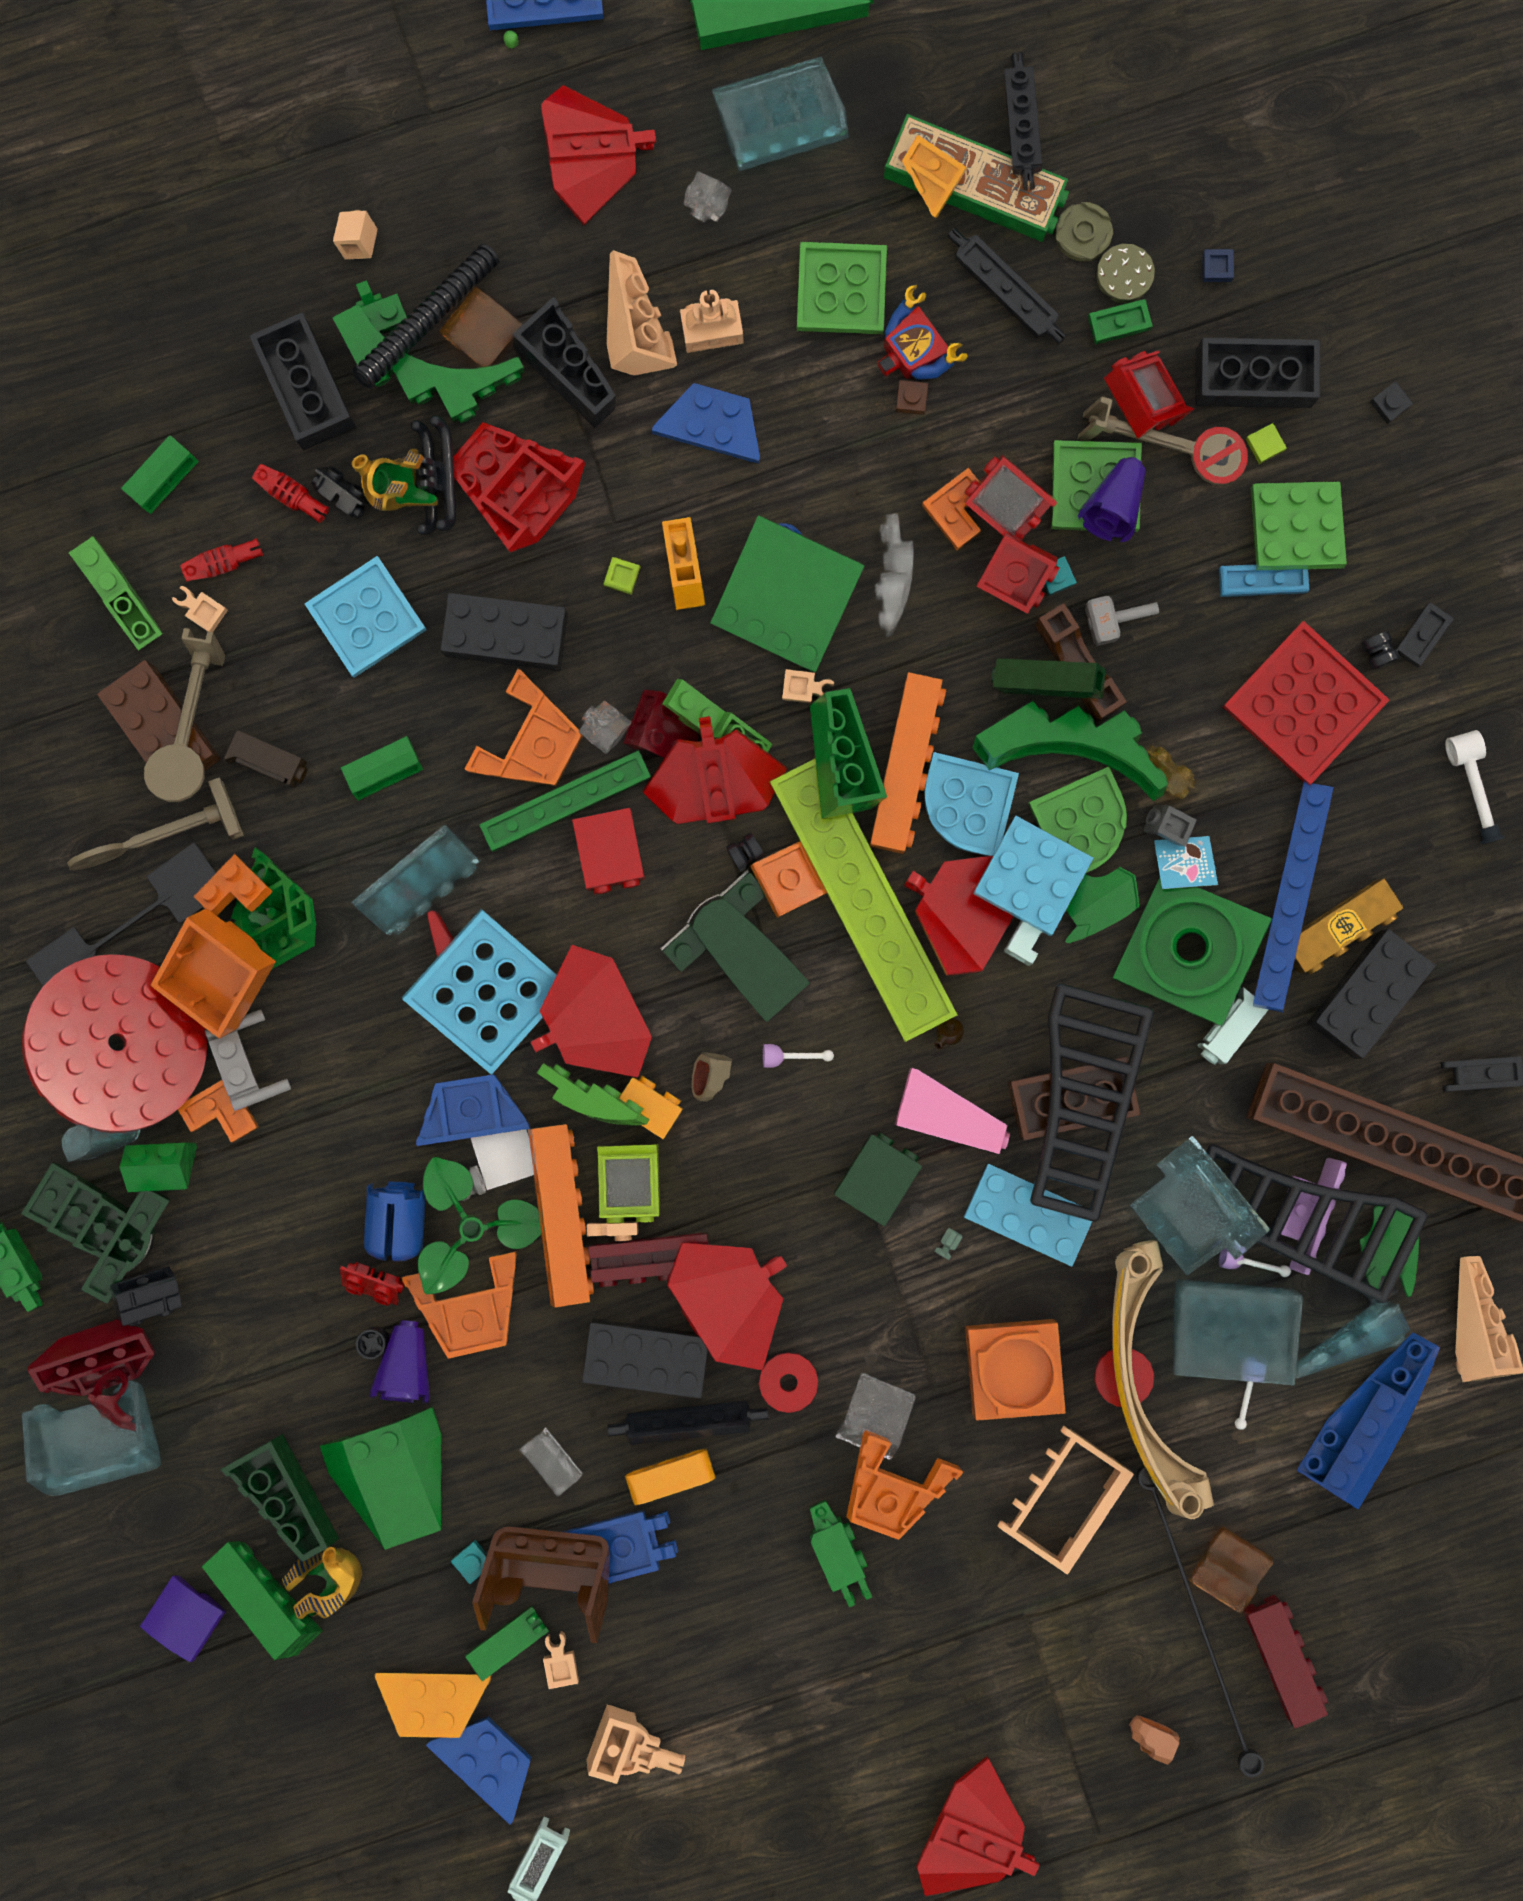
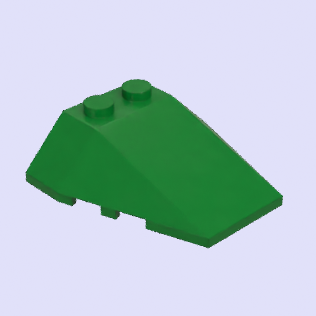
(392, 1476)

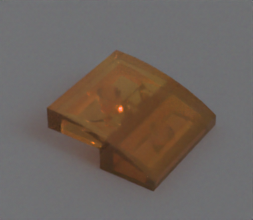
(480, 328)
(1231, 1569)

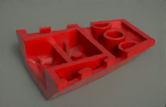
(516, 483)

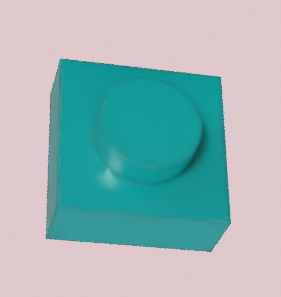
(1063, 579)
(470, 1561)

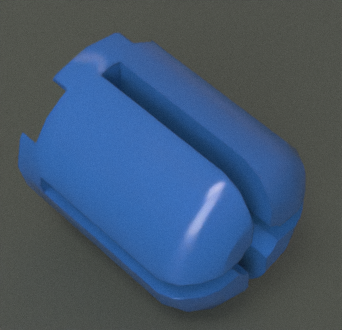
(394, 1221)

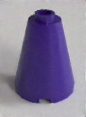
(1116, 502)
(403, 1367)

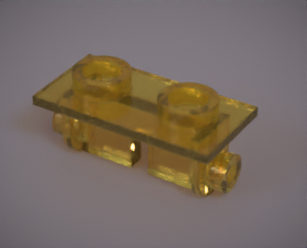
(1176, 776)

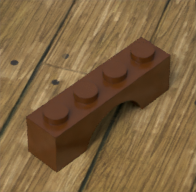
(1066, 643)

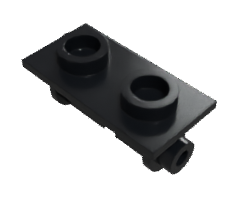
(332, 483)

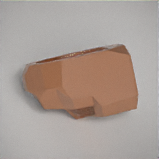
(1155, 1739)

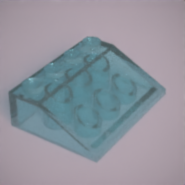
(781, 113)
(417, 881)
(1236, 1332)

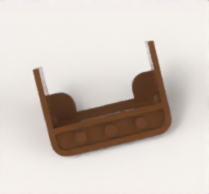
(548, 1562)

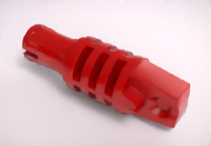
(289, 492)
(220, 560)

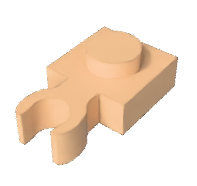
(202, 610)
(800, 686)
(620, 1231)
(560, 1665)

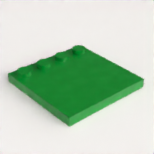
(787, 593)

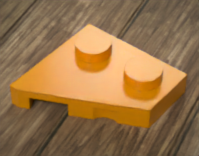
(933, 173)

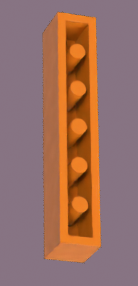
(906, 763)
(559, 1215)

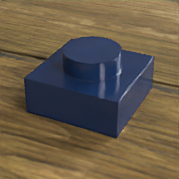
(1218, 265)

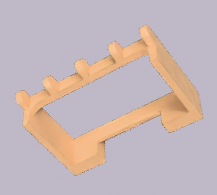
(1074, 1546)

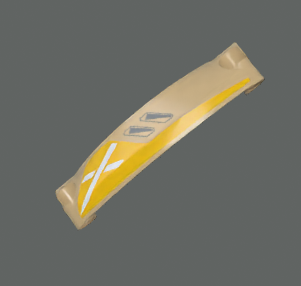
(1180, 1484)

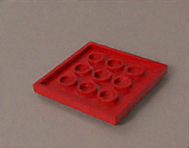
(1305, 703)

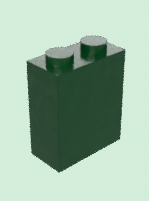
(878, 1178)

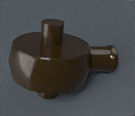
(949, 1033)

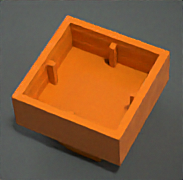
(213, 972)
(1015, 1369)

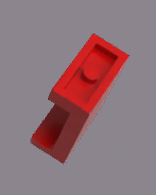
(609, 850)

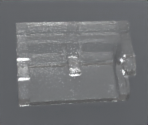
(551, 1462)

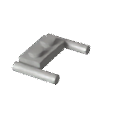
(236, 1069)

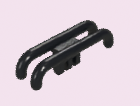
(437, 475)

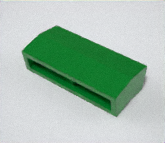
(160, 474)
(382, 768)

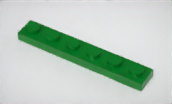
(565, 801)

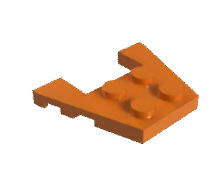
(541, 745)
(474, 1319)
(887, 1500)

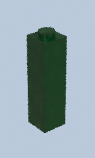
(1049, 678)

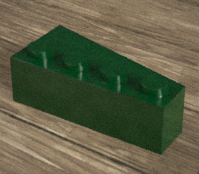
(283, 1496)

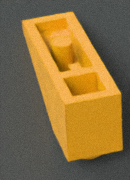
(683, 563)

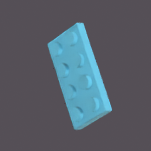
(1004, 1206)

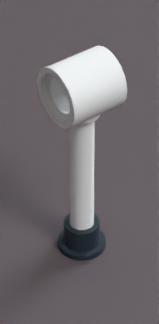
(1466, 750)

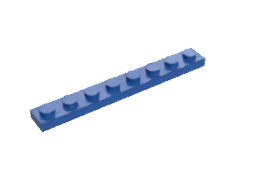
(1293, 897)

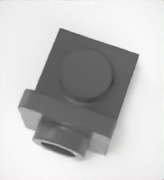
(1169, 824)

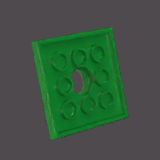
(1198, 986)

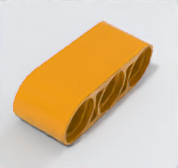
(670, 1476)

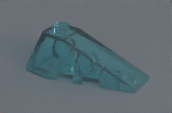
(1367, 1333)

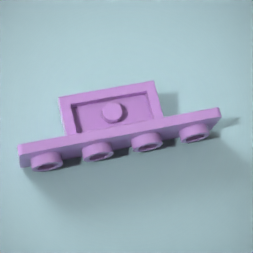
(1331, 1176)

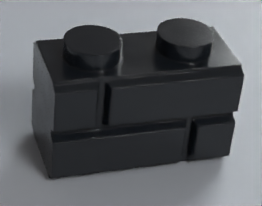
(145, 1296)

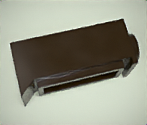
(266, 759)

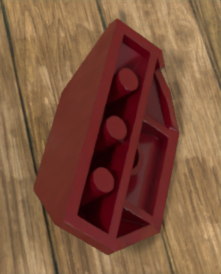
(83, 1357)

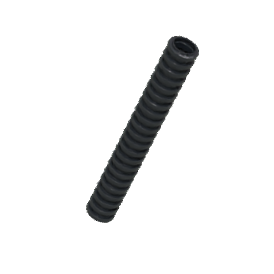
(425, 316)

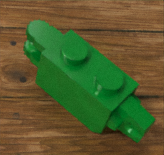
(18, 1270)
(836, 1552)

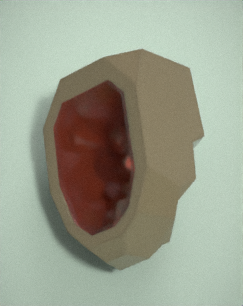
(709, 1075)

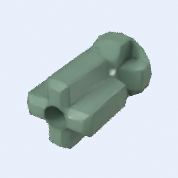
(950, 1242)

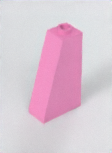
(944, 1114)

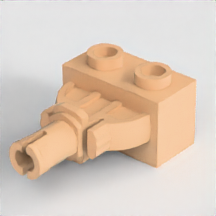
(711, 323)
(626, 1747)

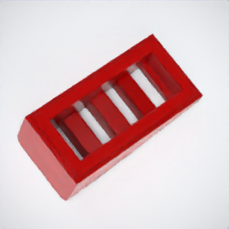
(439, 931)

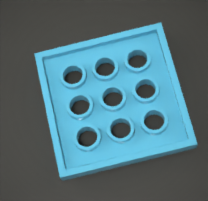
(442, 974)

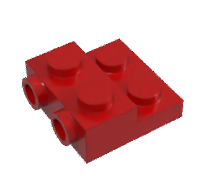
(1018, 573)

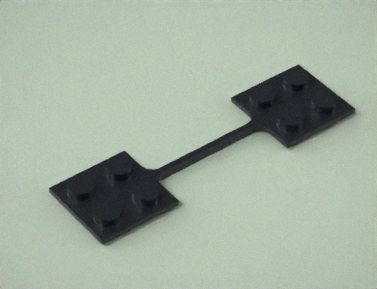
(175, 884)

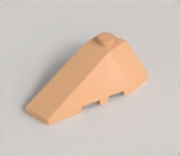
(633, 329)
(1481, 1339)

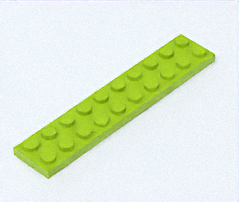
(866, 906)

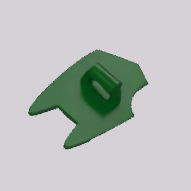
(1102, 902)
(1388, 1249)

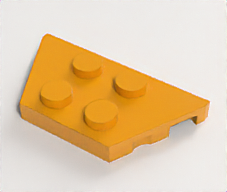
(431, 1702)

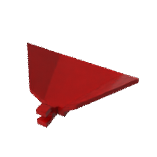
(589, 150)
(713, 778)
(957, 921)
(594, 1016)
(728, 1300)
(974, 1836)

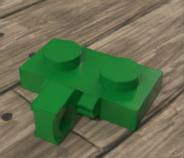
(382, 313)

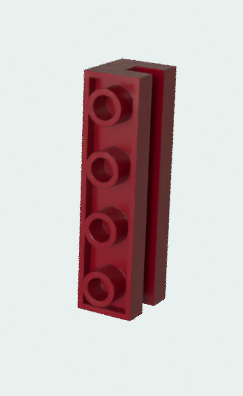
(638, 1258)
(1285, 1662)

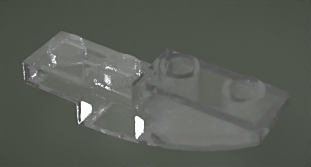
(896, 584)

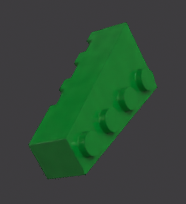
(843, 757)
(260, 1601)

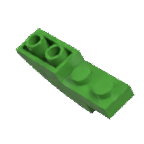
(116, 593)
(692, 705)
(592, 1101)

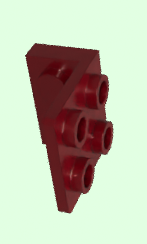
(656, 726)

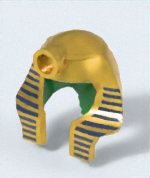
(392, 482)
(342, 1578)

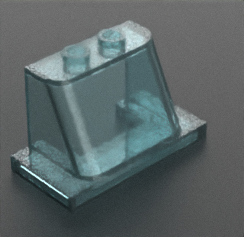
(1197, 1210)

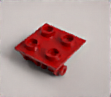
(357, 1281)

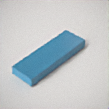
(1247, 581)

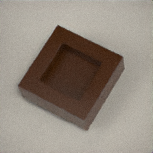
(912, 397)

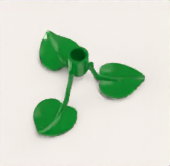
(446, 1184)

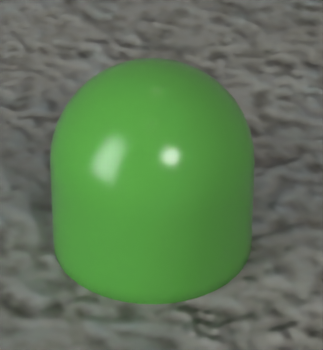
(510, 39)

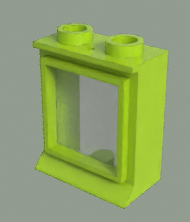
(628, 1182)

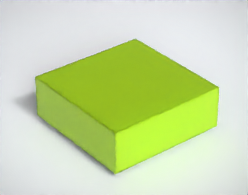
(1266, 443)
(622, 575)

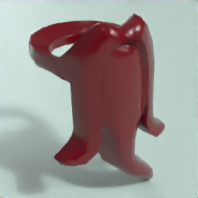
(107, 1405)

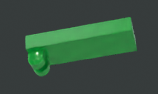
(506, 1643)

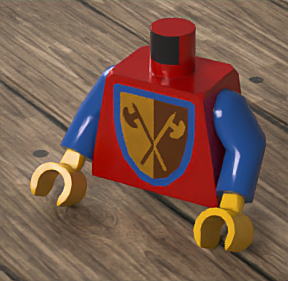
(915, 344)

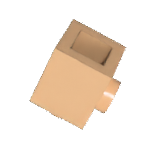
(355, 235)

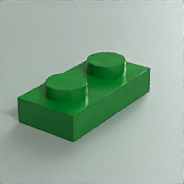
(1120, 321)

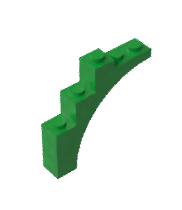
(420, 379)
(1074, 733)

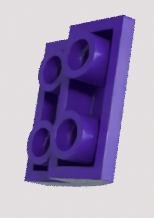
(182, 1619)

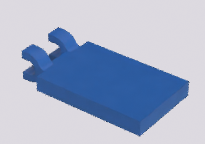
(632, 1543)

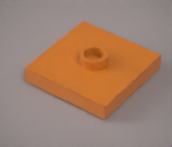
(788, 879)

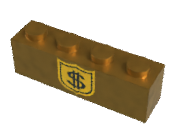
(1344, 924)

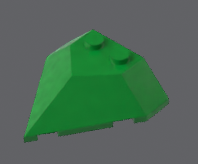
(284, 921)

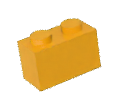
(658, 1108)

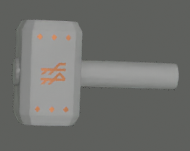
(1104, 620)

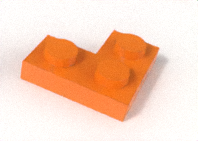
(949, 513)
(233, 881)
(216, 1104)

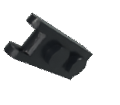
(1485, 1073)

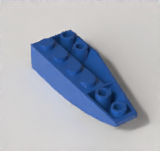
(1370, 1423)

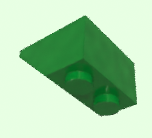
(157, 1166)

